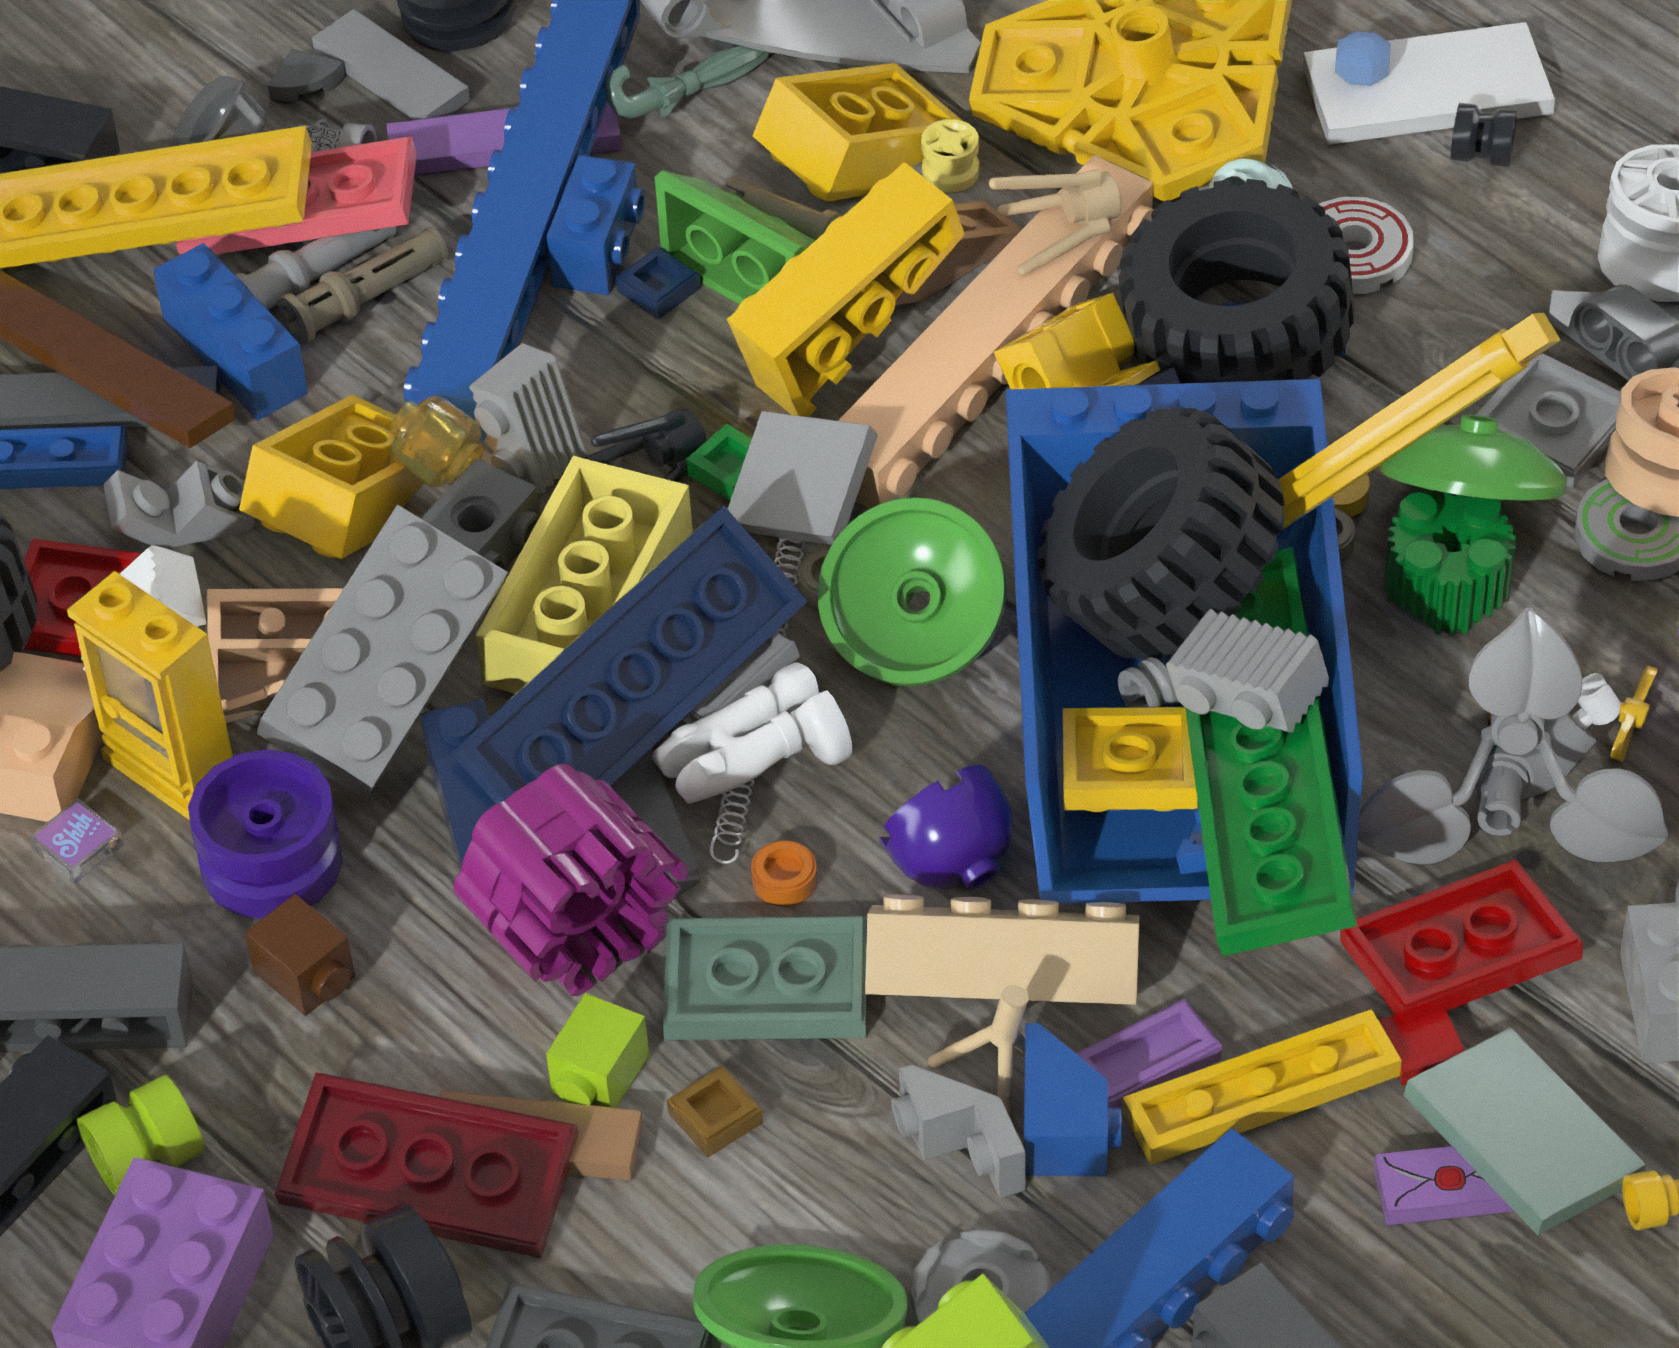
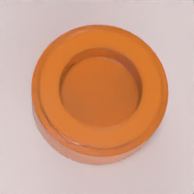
(784, 873)

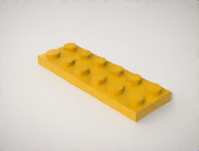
(154, 197)

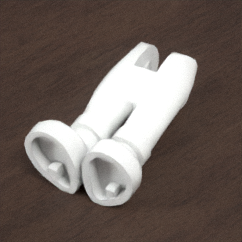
(754, 735)

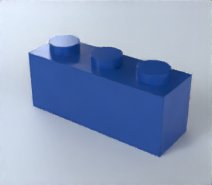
(230, 331)

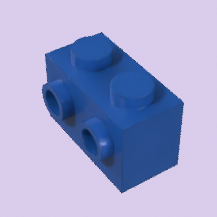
(594, 224)

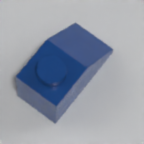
(1065, 1110)

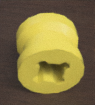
(950, 155)

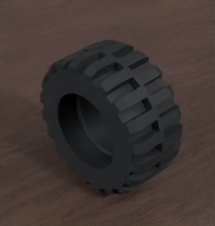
(1233, 237)
(1160, 531)

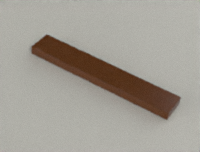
(109, 365)

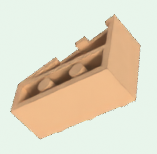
(259, 639)

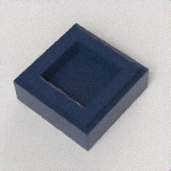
(658, 282)

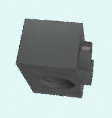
(487, 512)

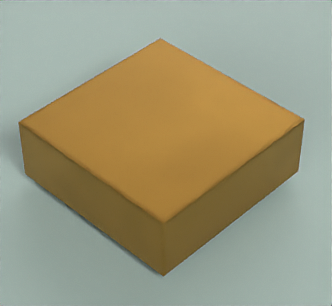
(714, 1111)

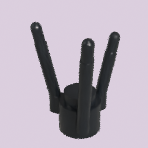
(664, 438)

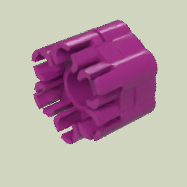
(565, 867)

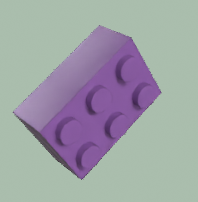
(167, 1263)

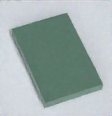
(765, 978)
(1523, 1130)

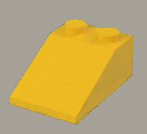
(847, 126)
(329, 478)

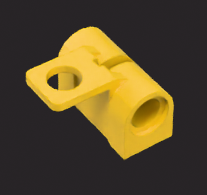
(1075, 350)

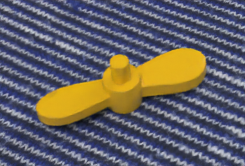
(1633, 714)

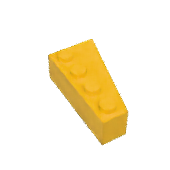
(844, 288)

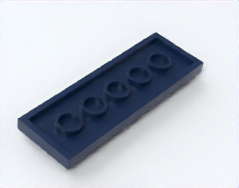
(638, 664)

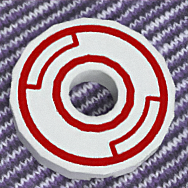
(1382, 231)

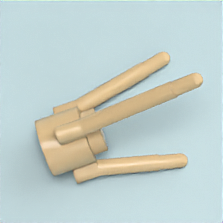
(1089, 199)

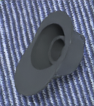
(220, 112)

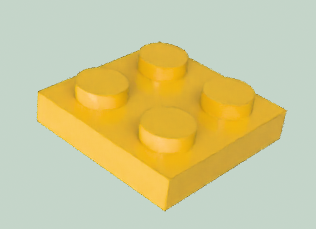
(1127, 759)

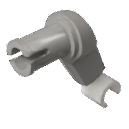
(1516, 777)

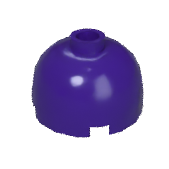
(952, 833)

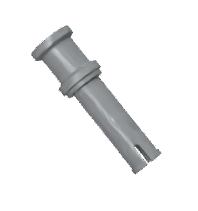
(295, 271)

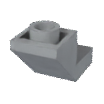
(193, 510)
(956, 1116)

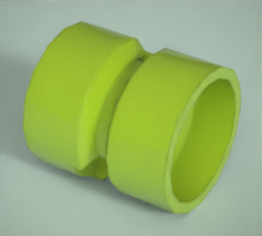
(151, 1128)

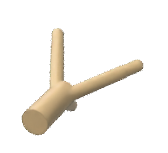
(1002, 1033)

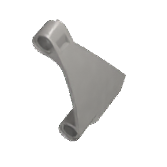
(849, 32)

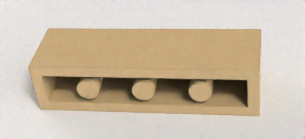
(983, 950)

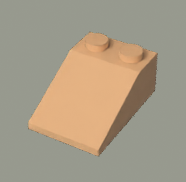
(44, 735)

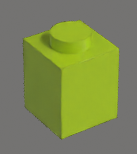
(597, 1053)

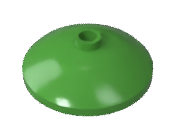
(1477, 462)
(889, 559)
(798, 1299)

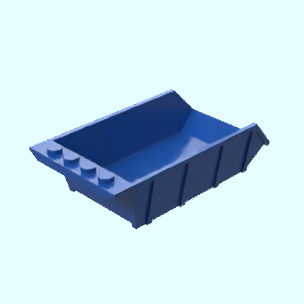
(1061, 665)

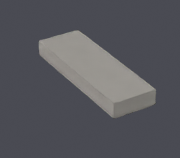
(391, 68)

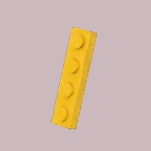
(1261, 1086)

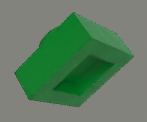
(720, 460)

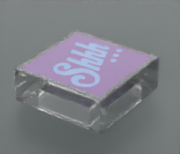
(76, 841)

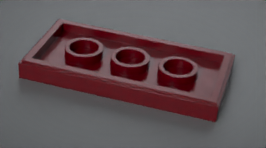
(460, 1164)

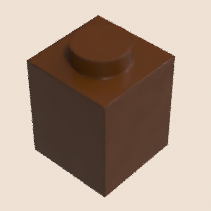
(300, 955)

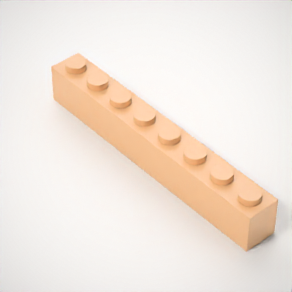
(953, 362)

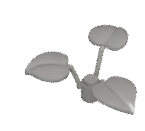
(1521, 681)

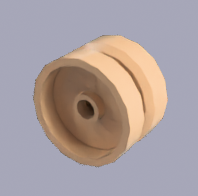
(1645, 445)

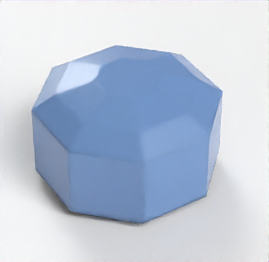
(1362, 58)

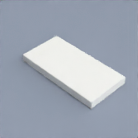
(1429, 80)

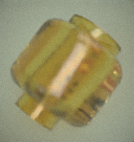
(435, 440)

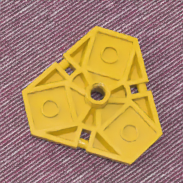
(1137, 82)

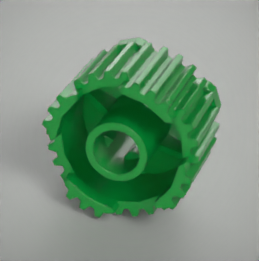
(1449, 559)

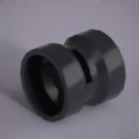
(1483, 134)

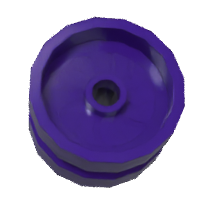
(265, 832)

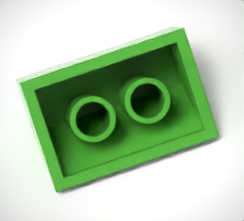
(722, 236)

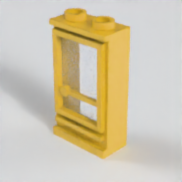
(151, 690)

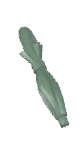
(665, 93)

